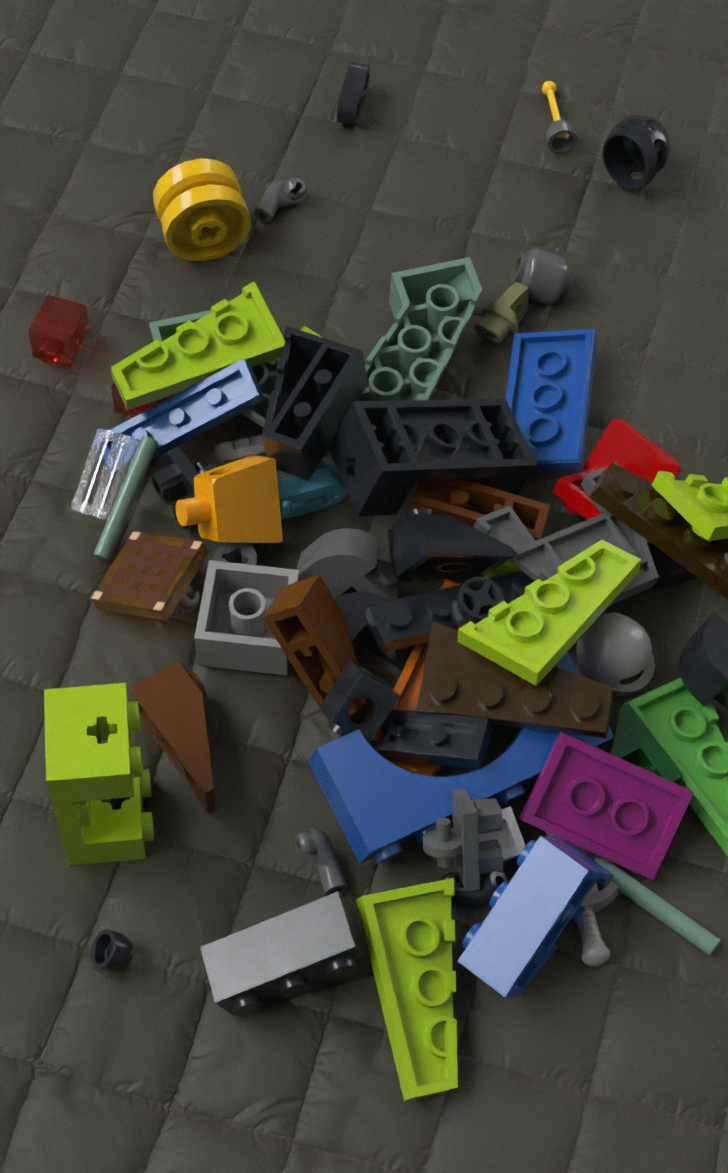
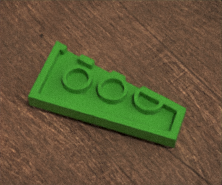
(695, 746)

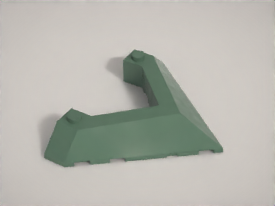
(406, 364)

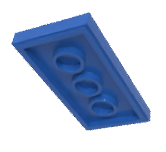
(552, 395)

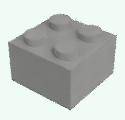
(231, 621)

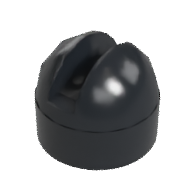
(111, 951)

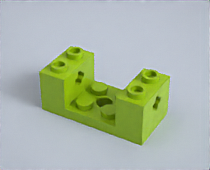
(94, 777)

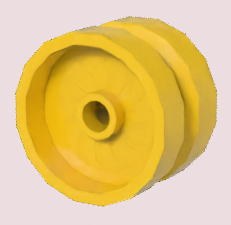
(201, 210)

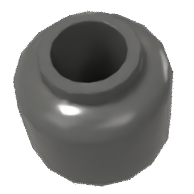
(544, 275)

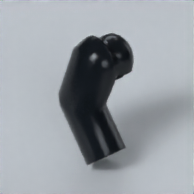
(475, 898)

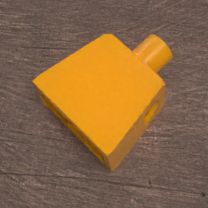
(235, 502)

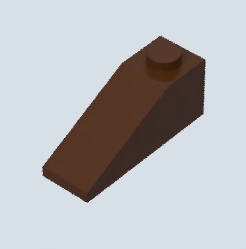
(472, 500)
(312, 636)
(175, 716)

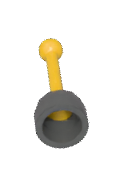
(561, 133)

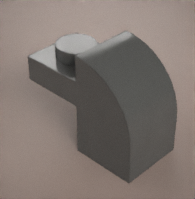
(349, 559)

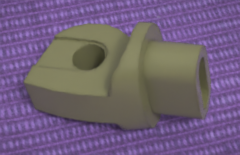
(503, 315)

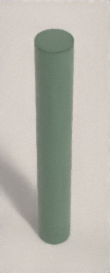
(125, 498)
(660, 908)

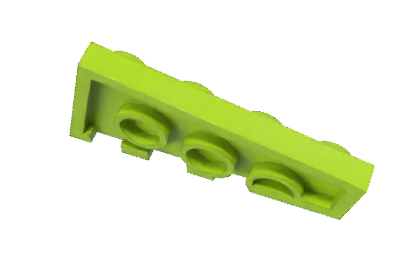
(201, 349)

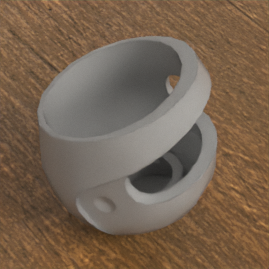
(616, 650)

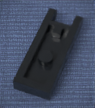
(434, 738)

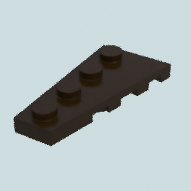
(473, 686)

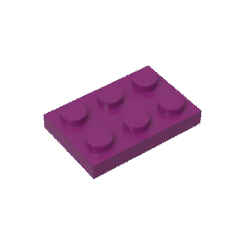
(606, 805)

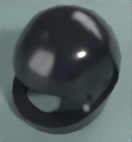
(632, 143)

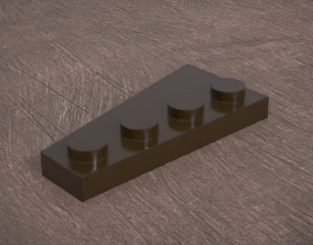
(655, 519)

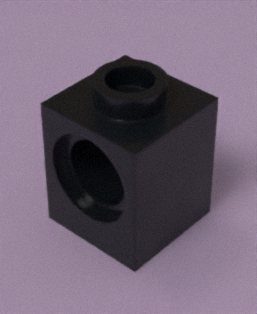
(354, 684)

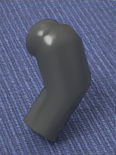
(279, 195)
(316, 844)

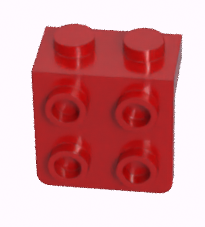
(618, 445)

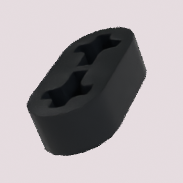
(353, 94)

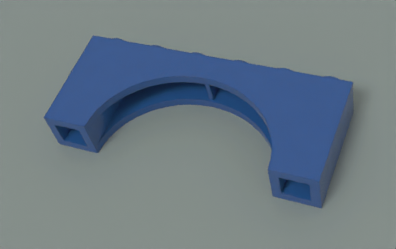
(389, 806)

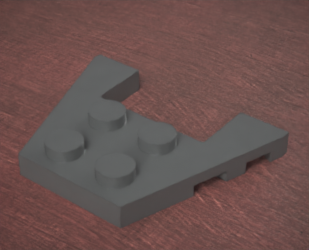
(543, 556)

